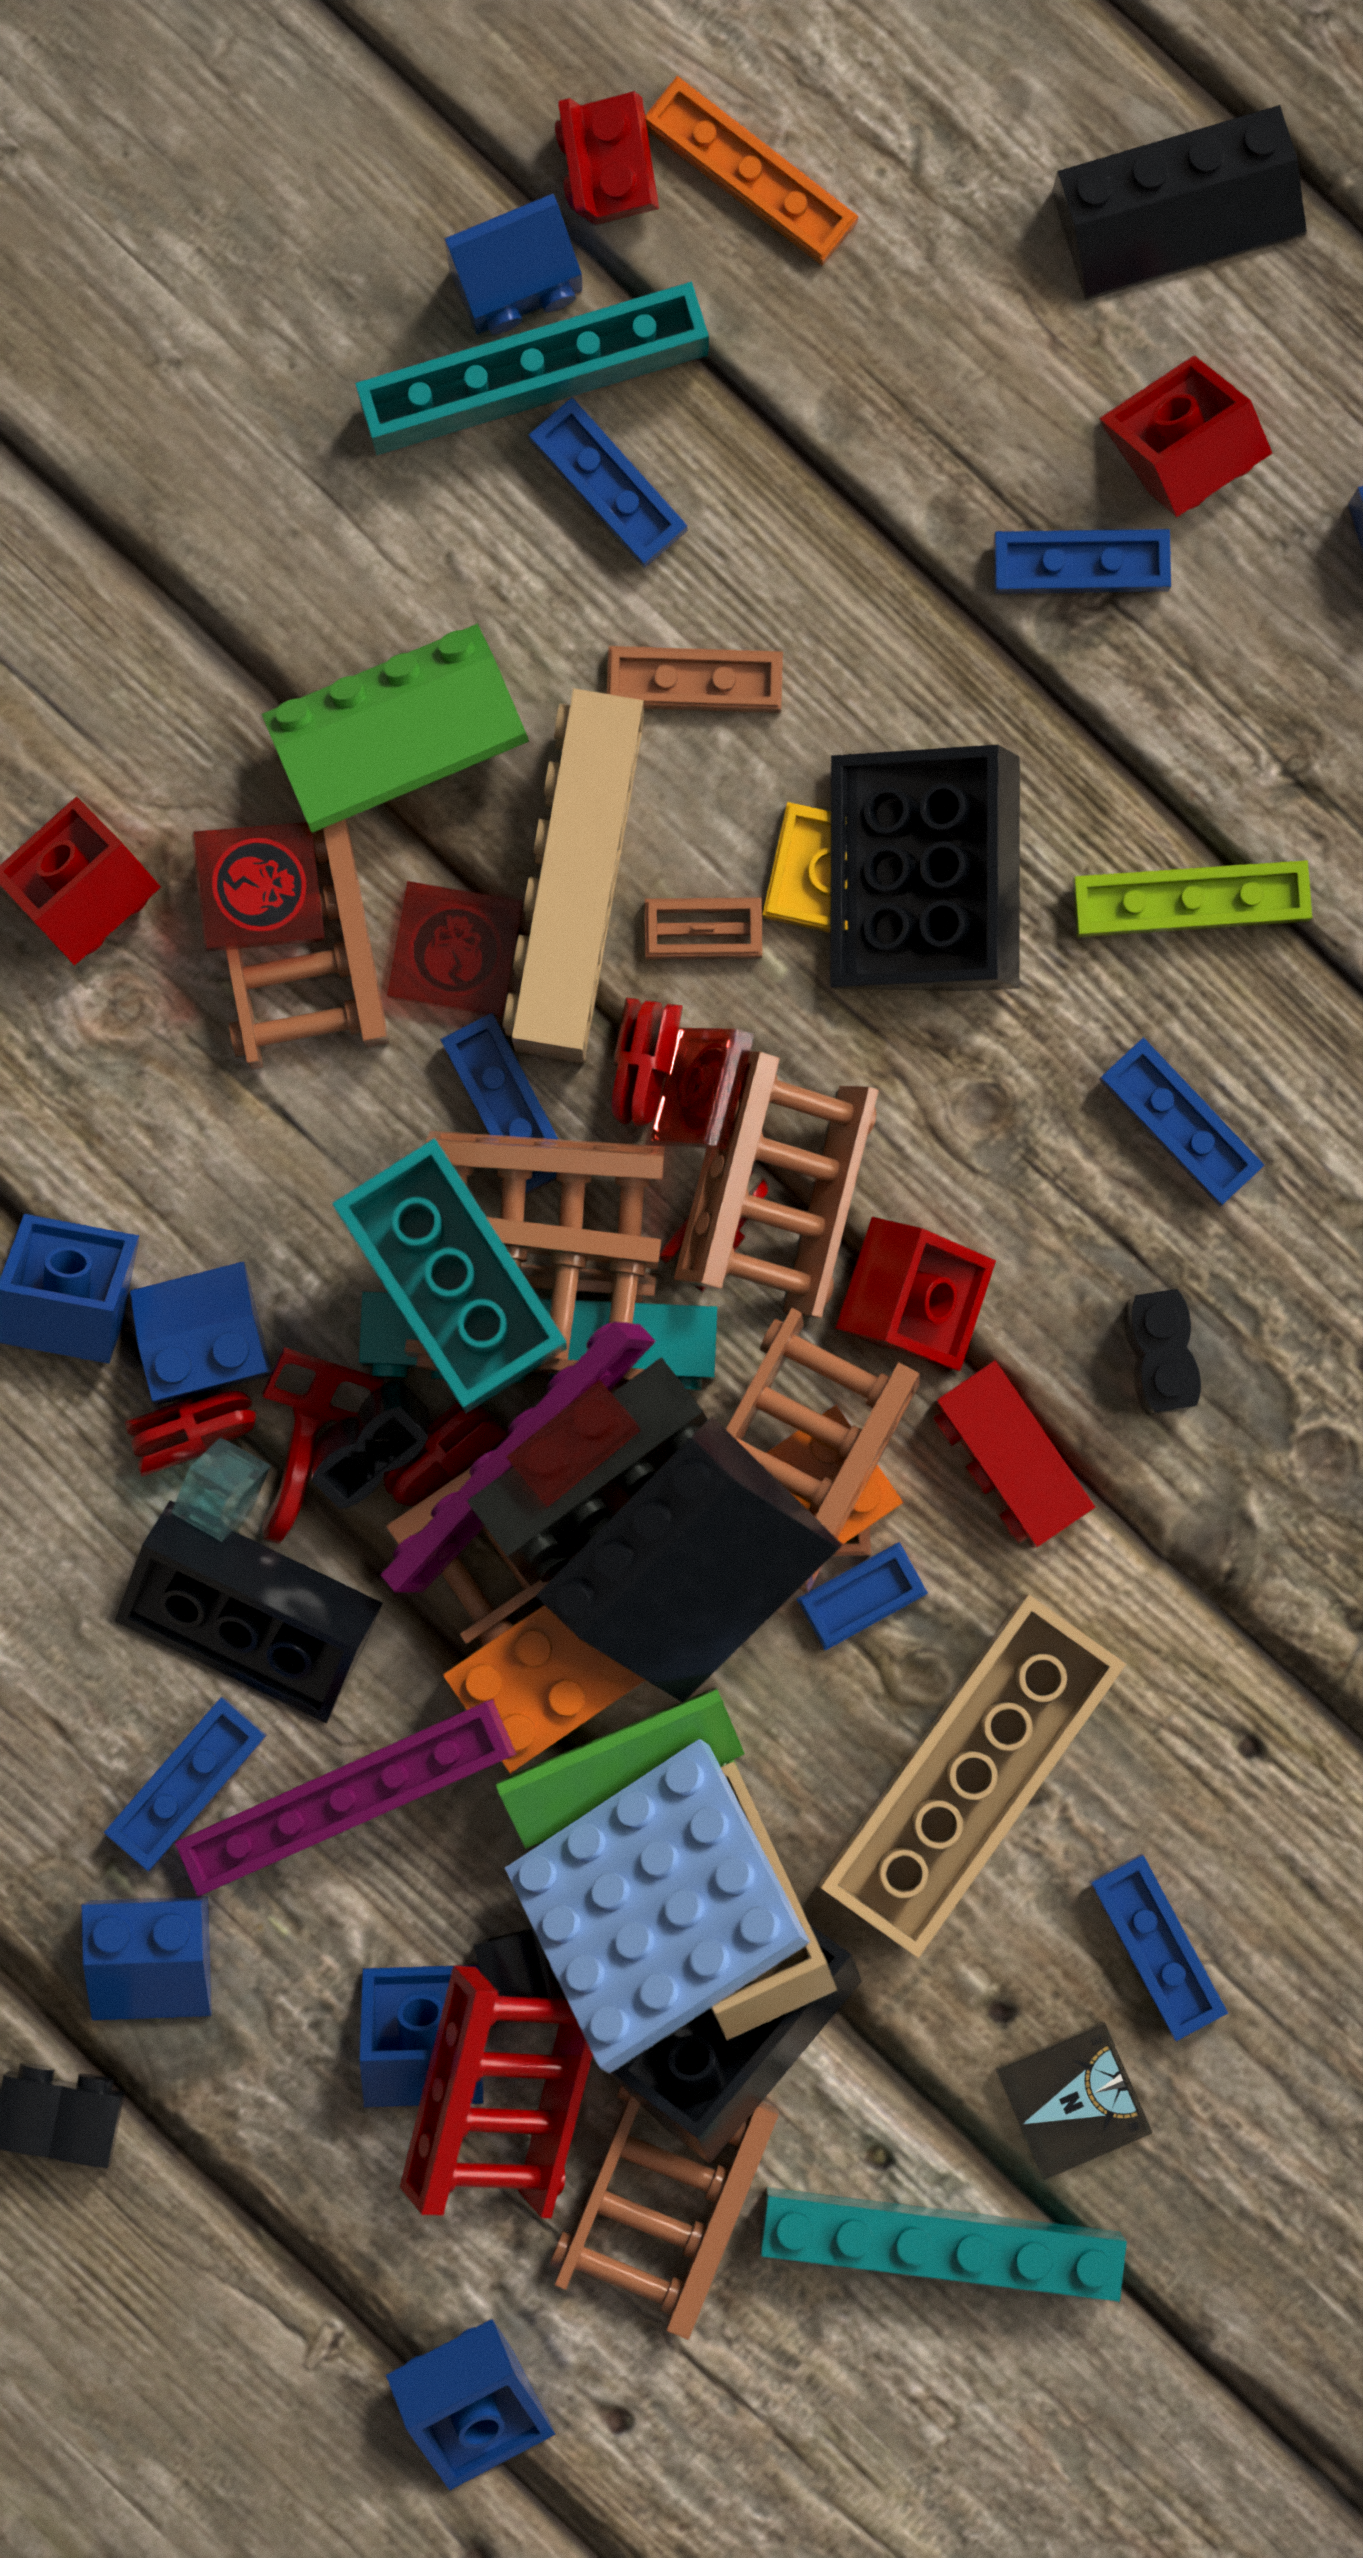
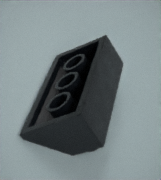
(1181, 202)
(248, 1613)
(711, 2085)

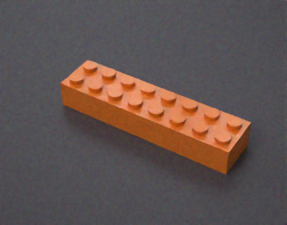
(555, 1682)

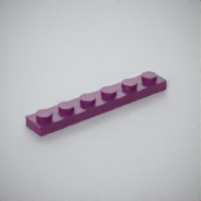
(454, 1523)
(345, 1797)

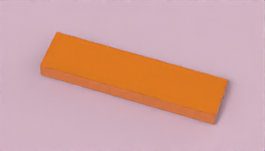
(750, 171)

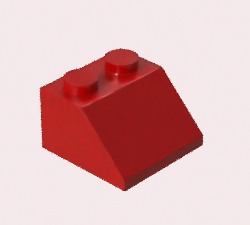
(1187, 435)
(76, 880)
(916, 1293)

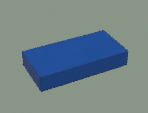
(862, 1596)

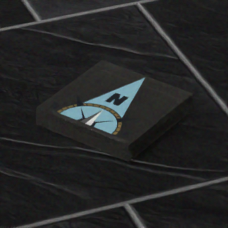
(1073, 2100)

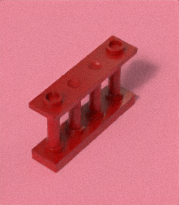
(449, 2087)

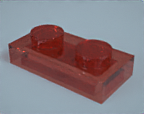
(573, 1443)

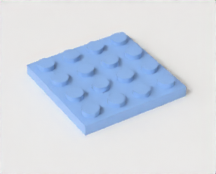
(656, 1906)

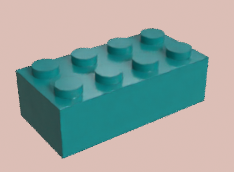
(450, 1275)

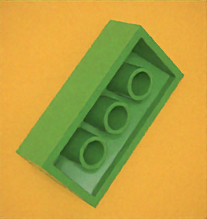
(395, 727)
(577, 1781)

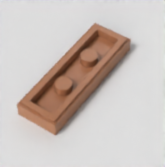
(697, 678)

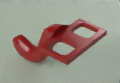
(310, 1413)

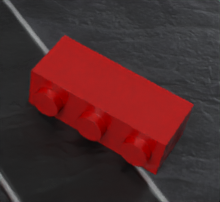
(1011, 1456)

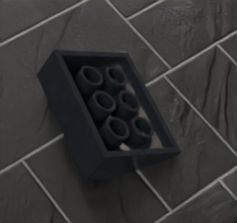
(926, 869)
(690, 1564)

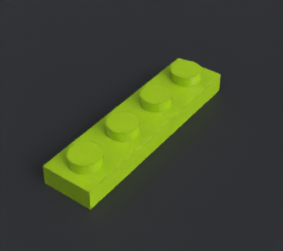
(1192, 898)

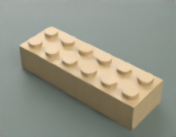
(577, 876)
(971, 1775)

